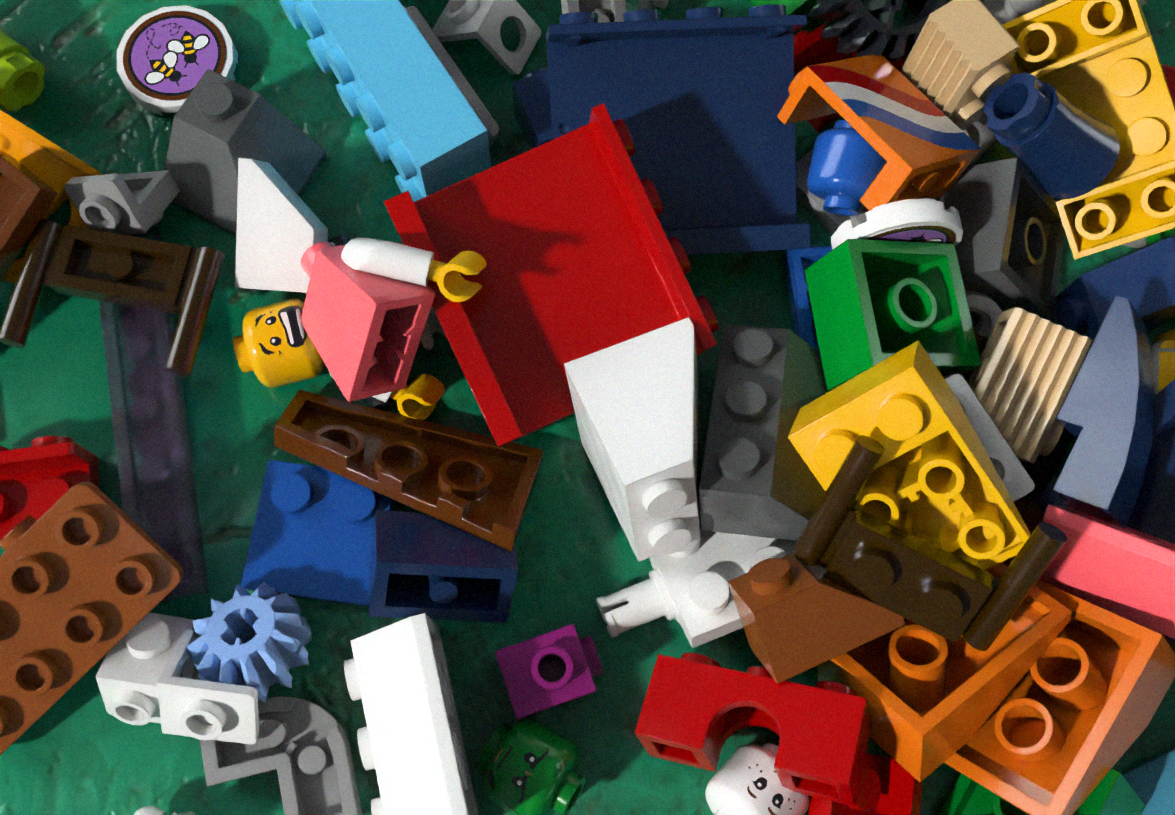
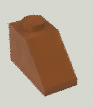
(801, 618)

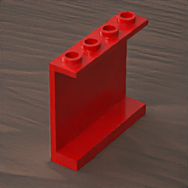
(566, 273)

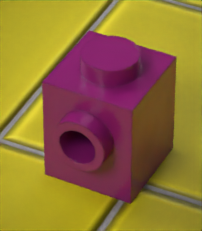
(549, 670)

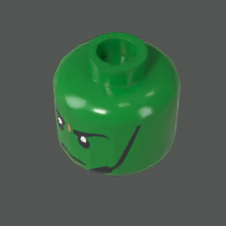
(531, 769)

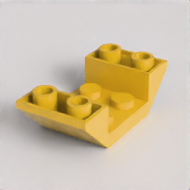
(1109, 68)

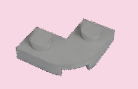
(305, 750)

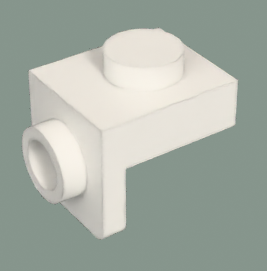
(134, 666)

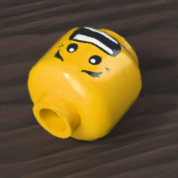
(277, 345)

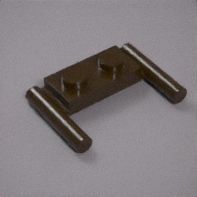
(119, 272)
(909, 572)

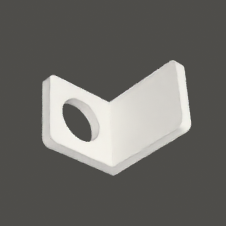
(483, 21)
(204, 707)

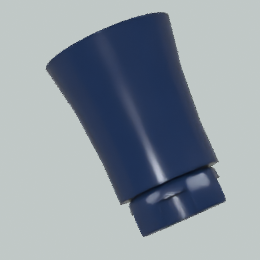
(1051, 136)

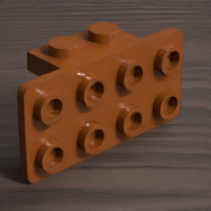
(69, 597)

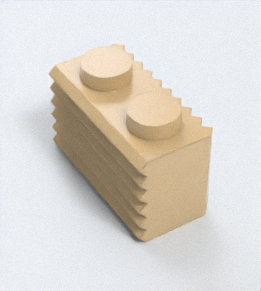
(960, 59)
(1026, 379)

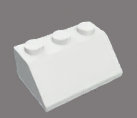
(410, 721)

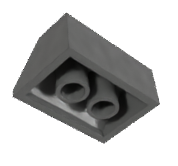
(750, 469)

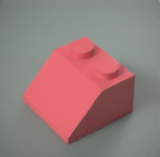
(1114, 569)

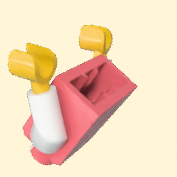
(370, 313)

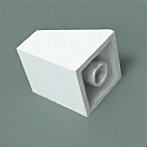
(643, 433)

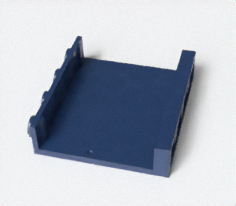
(699, 112)

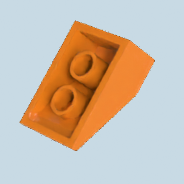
(938, 693)
(1071, 711)

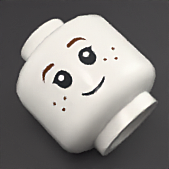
(751, 786)

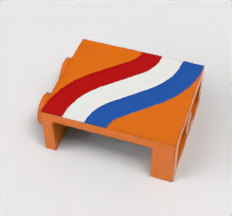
(910, 132)

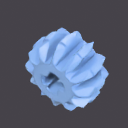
(251, 640)

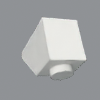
(272, 230)

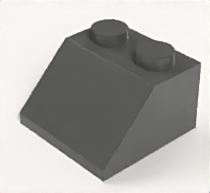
(1009, 236)

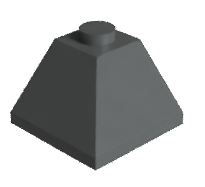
(225, 124)

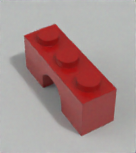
(699, 705)

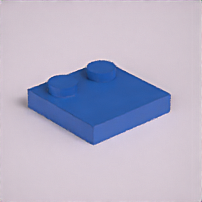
(313, 535)

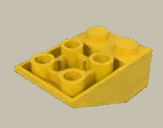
(933, 466)

